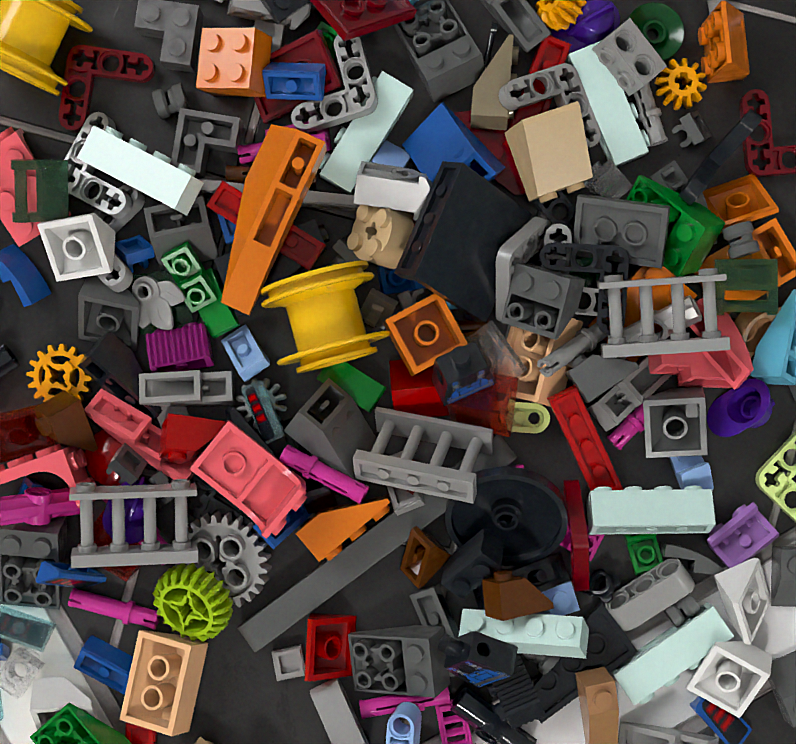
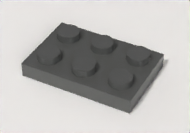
(624, 223)

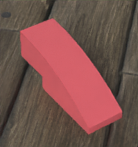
(732, 364)
(691, 369)

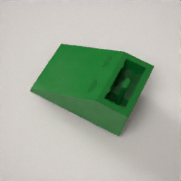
(690, 227)
(76, 727)

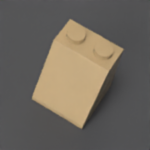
(551, 152)

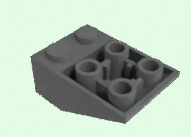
(441, 49)
(332, 428)
(21, 554)
(399, 661)

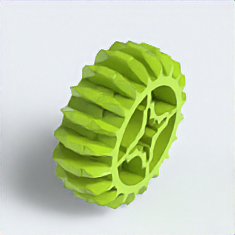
(193, 602)

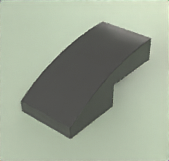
(696, 563)

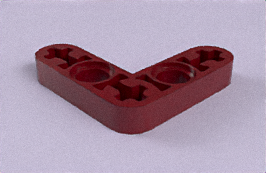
(87, 74)
(771, 154)
(578, 535)

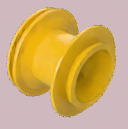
(32, 36)
(324, 315)

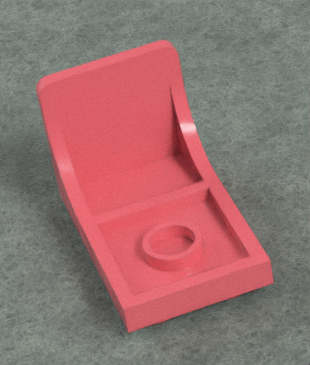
(14, 147)
(66, 463)
(251, 478)

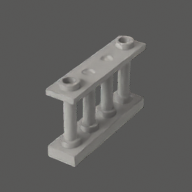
(648, 341)
(419, 476)
(119, 551)

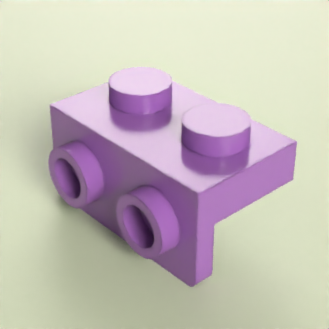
(741, 536)

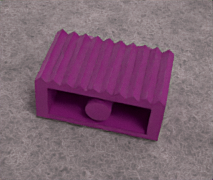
(179, 349)

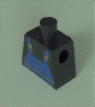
(461, 373)
(478, 658)

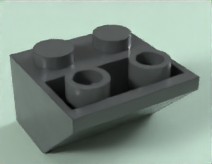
(172, 228)
(542, 299)

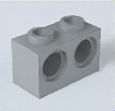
(629, 57)

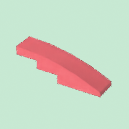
(136, 430)

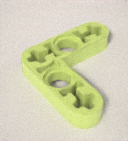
(784, 482)

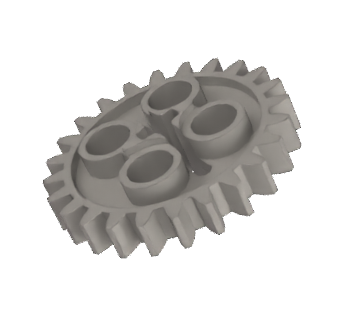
(225, 558)

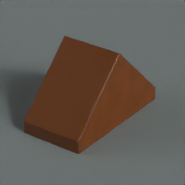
(422, 557)

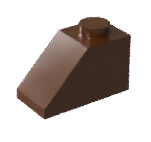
(65, 421)
(512, 597)

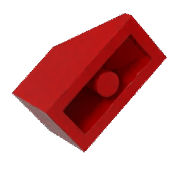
(186, 436)

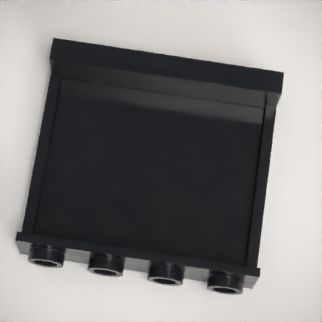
(460, 238)

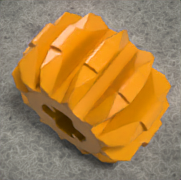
(559, 13)
(689, 79)

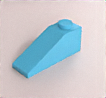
(776, 351)

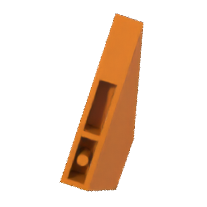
(268, 209)

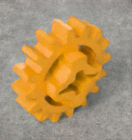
(51, 367)

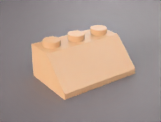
(533, 347)
(163, 682)

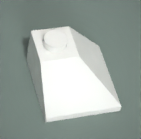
(731, 675)
(54, 693)

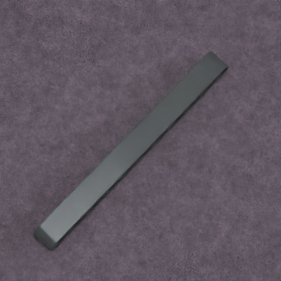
(354, 559)

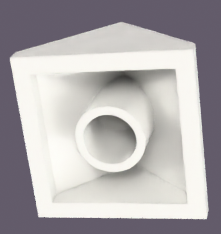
(78, 246)
(744, 597)

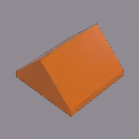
(740, 201)

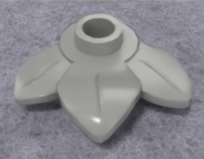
(157, 305)

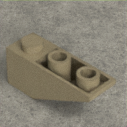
(486, 108)

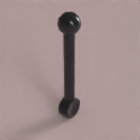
(490, 43)

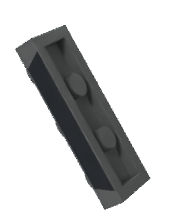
(434, 610)

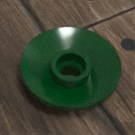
(664, 23)

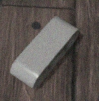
(650, 594)
(337, 713)

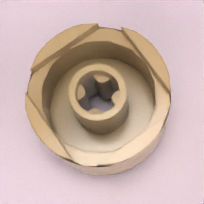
(380, 235)

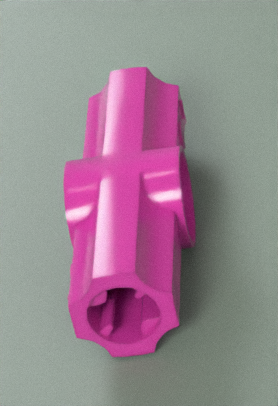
(36, 506)

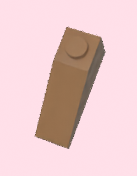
(598, 706)

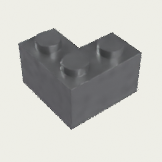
(178, 27)
(204, 131)

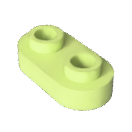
(521, 415)

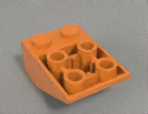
(724, 44)
(772, 245)
(335, 524)

